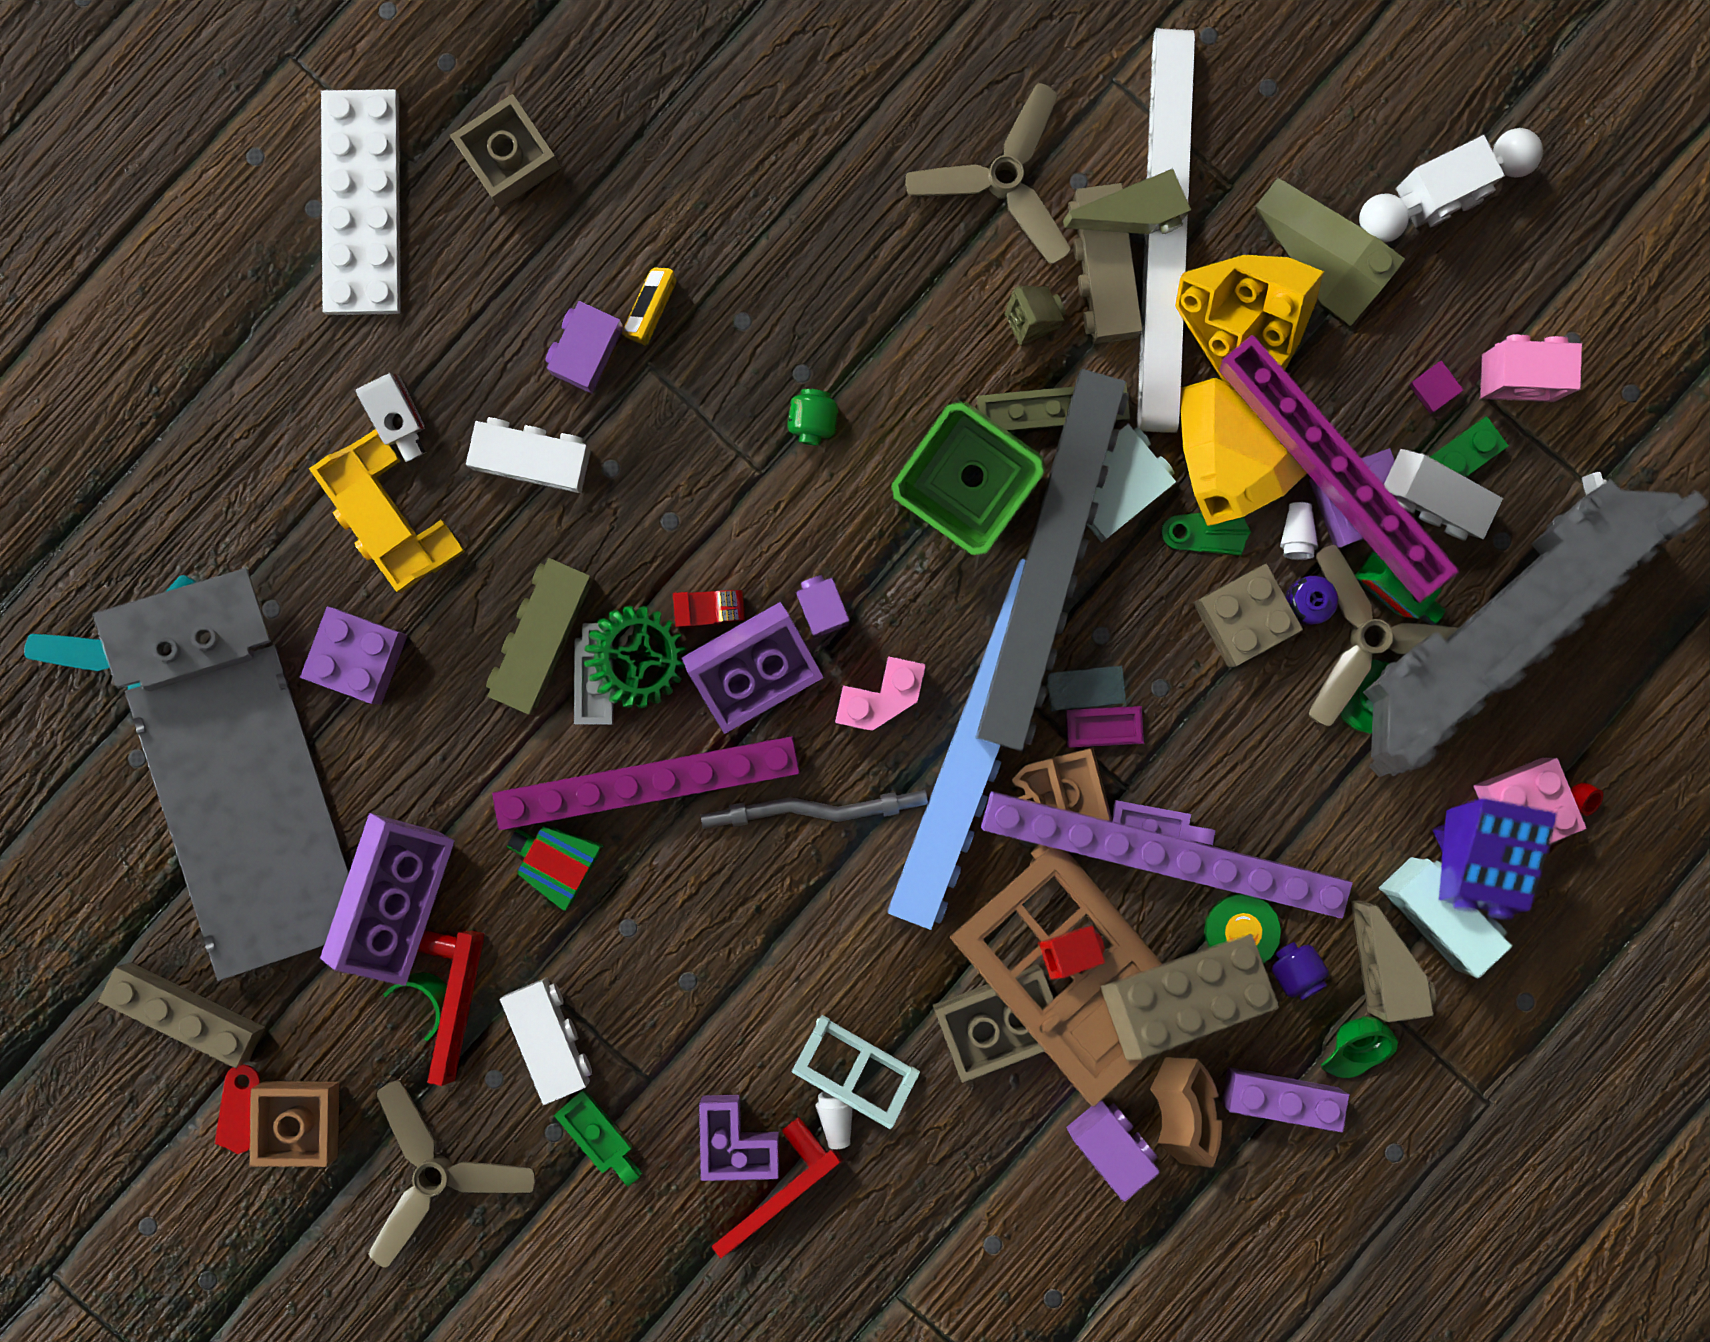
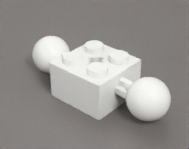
(1451, 182)

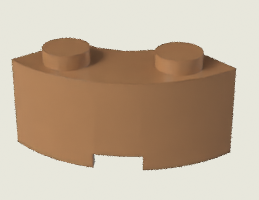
(1188, 1111)

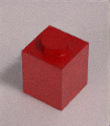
(1072, 952)

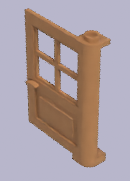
(1077, 1022)

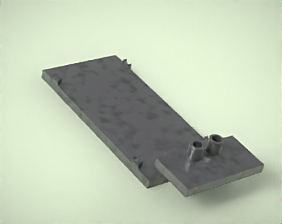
(229, 769)

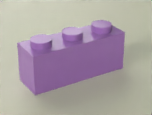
(1285, 1099)

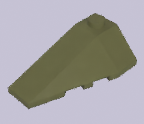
(1352, 259)

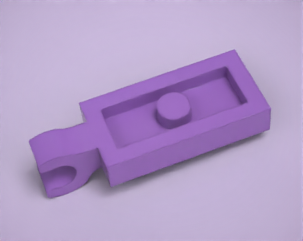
(1161, 821)

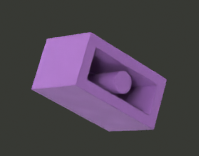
(584, 346)
(822, 606)

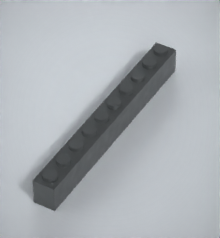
(1051, 560)

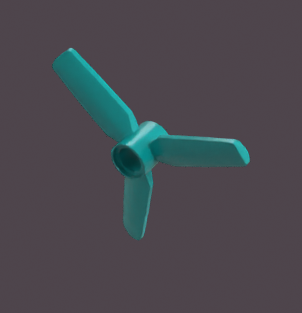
(78, 651)

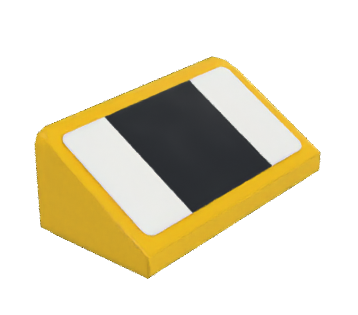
(650, 305)

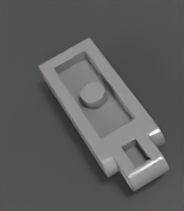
(589, 705)

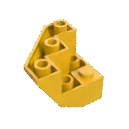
(1249, 298)
(1231, 453)

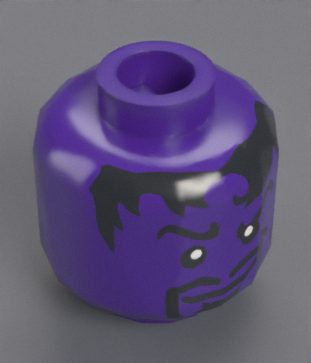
(1320, 591)

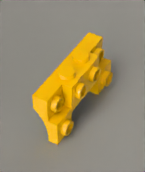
(367, 509)

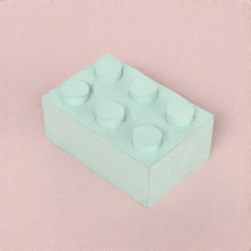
(1462, 938)

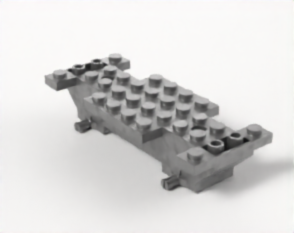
(1578, 566)

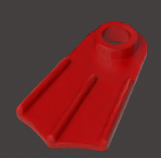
(235, 1110)

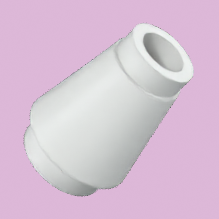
(1299, 534)
(835, 1120)

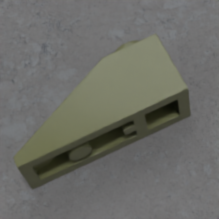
(1140, 208)
(1034, 313)

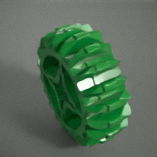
(633, 672)

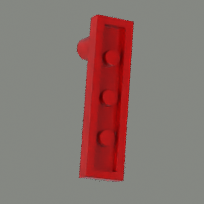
(465, 957)
(819, 1165)

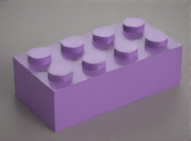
(387, 900)

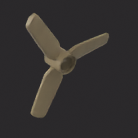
(1021, 199)
(1356, 661)
(419, 1149)

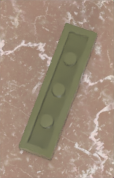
(1032, 408)

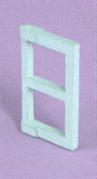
(845, 1093)

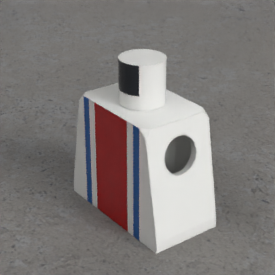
(384, 400)

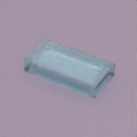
(1086, 688)

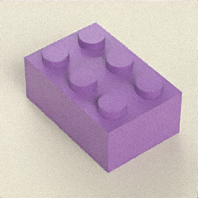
(752, 667)

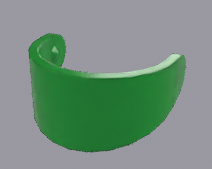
(433, 987)

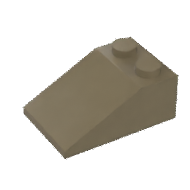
(1391, 976)

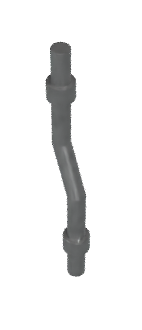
(740, 814)

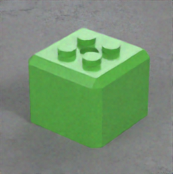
(934, 483)

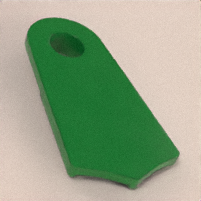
(1220, 538)

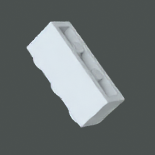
(528, 455)
(1442, 495)
(546, 1040)

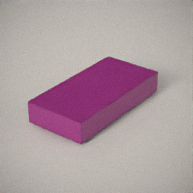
(1104, 726)

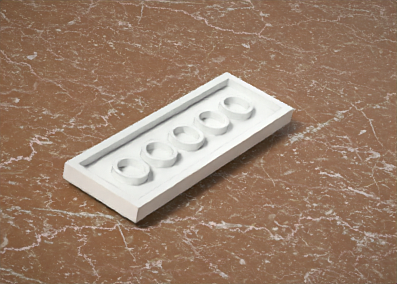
(360, 202)

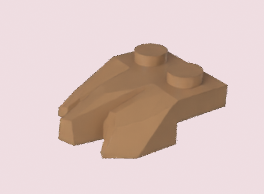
(1066, 783)

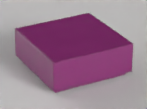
(1435, 387)

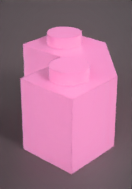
(871, 709)

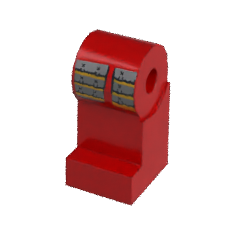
(708, 608)

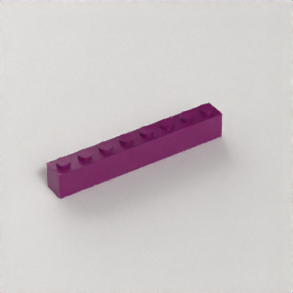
(1336, 469)
(645, 783)

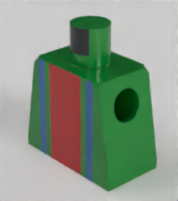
(1389, 590)
(555, 862)

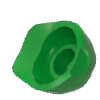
(1360, 1046)

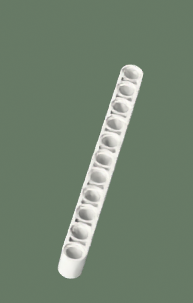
(1165, 253)

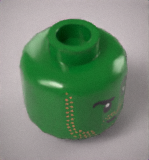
(812, 416)

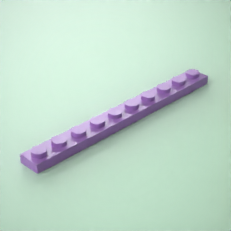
(1166, 855)

